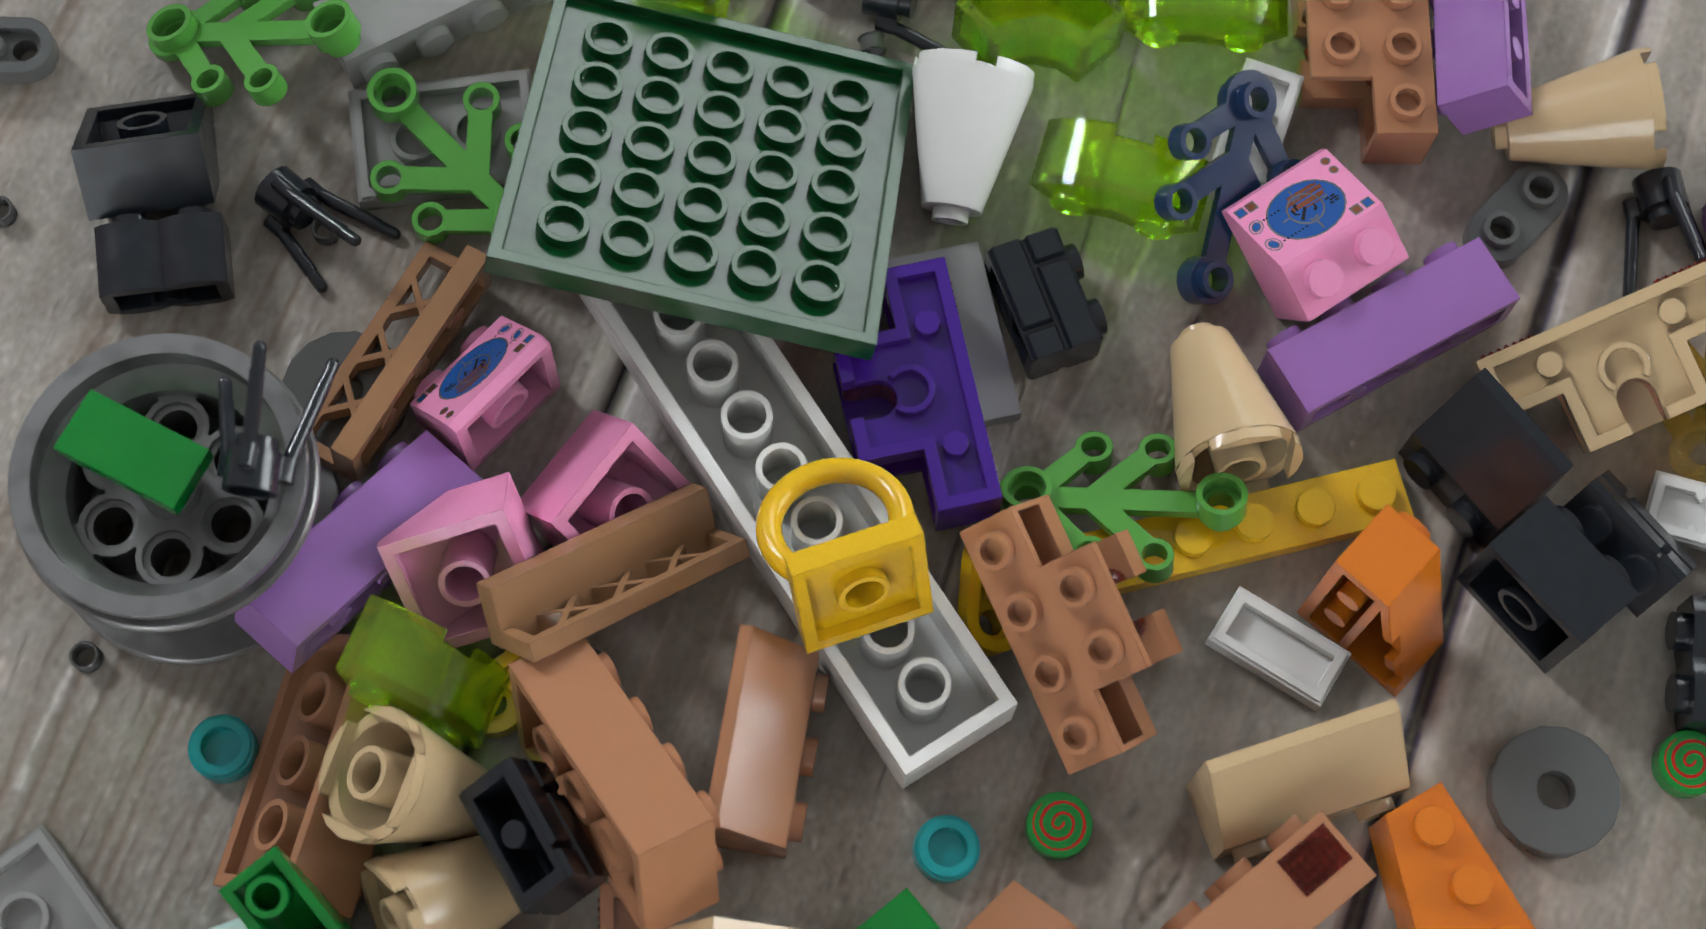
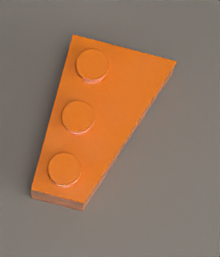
(1383, 599)
(1439, 870)

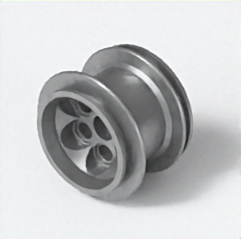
(69, 511)

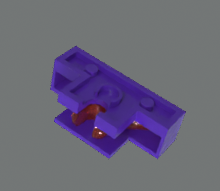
(919, 399)

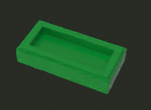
(134, 452)

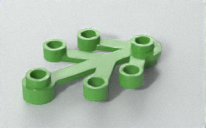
(181, 32)
(462, 171)
(1112, 500)

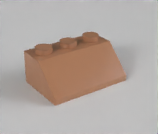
(766, 743)

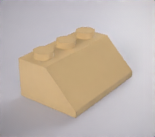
(1330, 767)

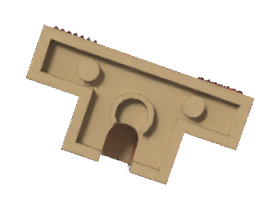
(1616, 363)

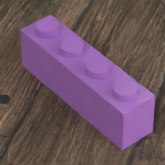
(1481, 62)
(1386, 333)
(340, 555)

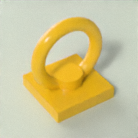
(855, 579)

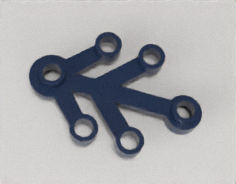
(1228, 174)

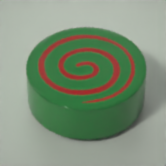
(1681, 764)
(1058, 826)

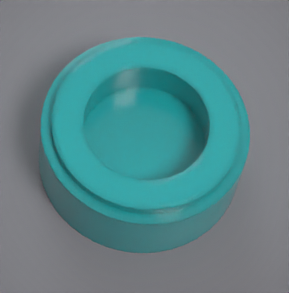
(223, 748)
(945, 849)

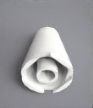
(964, 127)

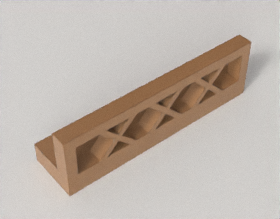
(406, 366)
(607, 574)

